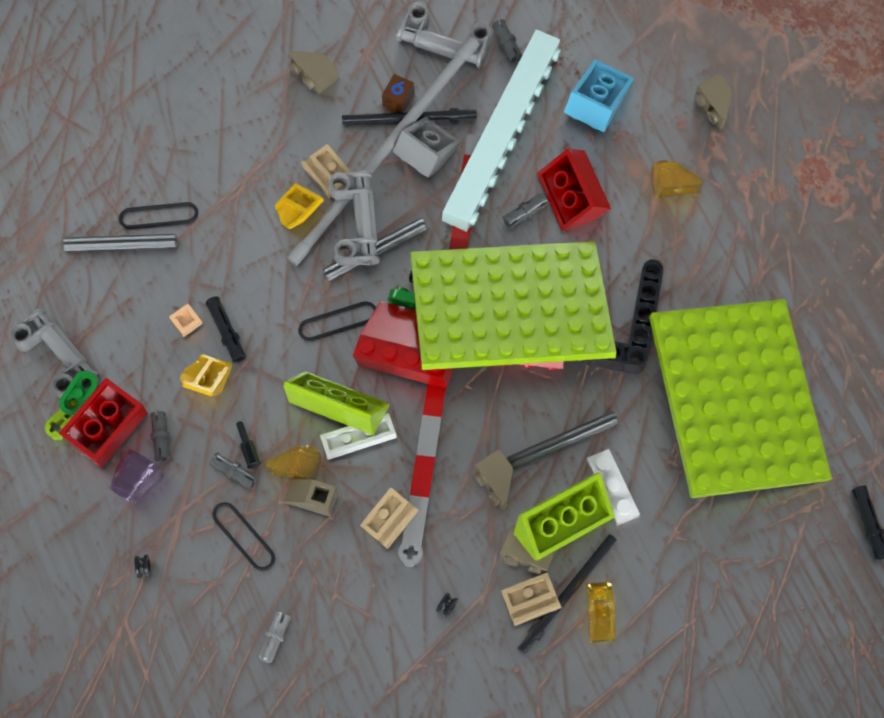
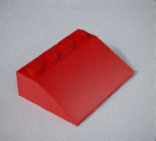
(392, 346)

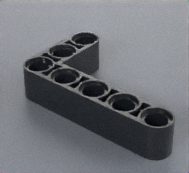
(638, 327)

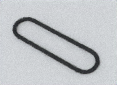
(158, 223)
(331, 313)
(235, 542)

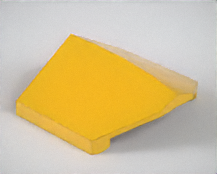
(297, 205)
(206, 375)

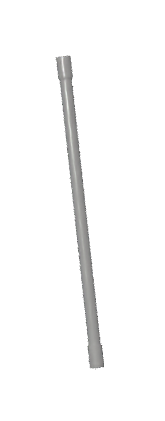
(319, 228)

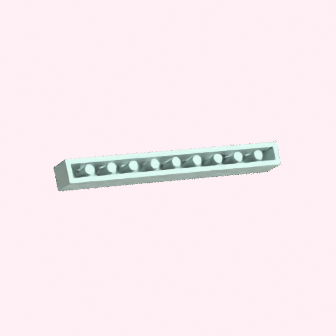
(500, 131)

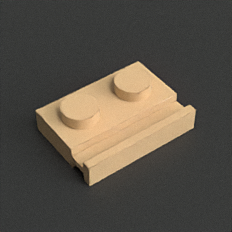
(322, 166)
(389, 517)
(531, 599)

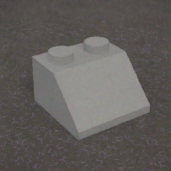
(425, 146)

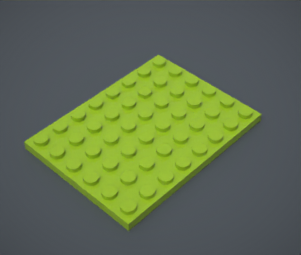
(511, 305)
(739, 398)

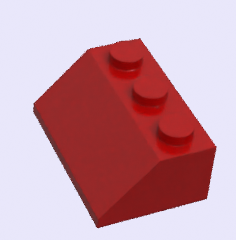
(573, 189)
(103, 422)

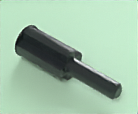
(248, 447)

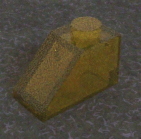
(673, 180)
(296, 463)
(600, 611)

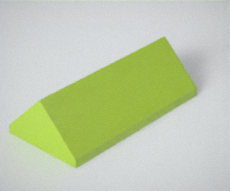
(336, 401)
(564, 517)

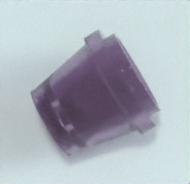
(134, 476)

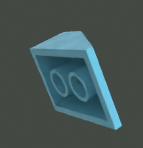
(598, 95)

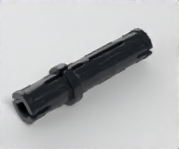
(229, 336)
(869, 518)

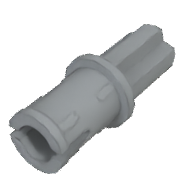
(274, 637)

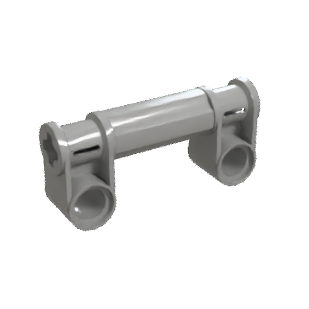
(414, 31)
(364, 218)
(56, 341)

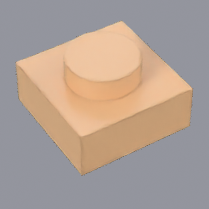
(185, 320)

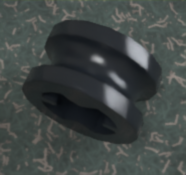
(142, 566)
(447, 605)

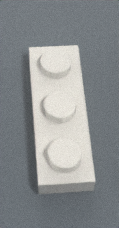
(351, 439)
(617, 491)

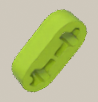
(59, 419)

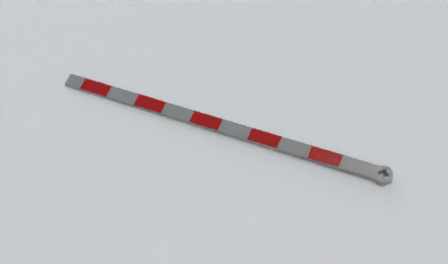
(430, 427)

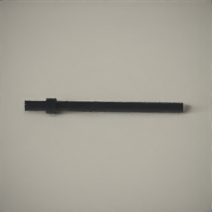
(452, 114)
(537, 631)

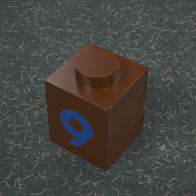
(398, 94)

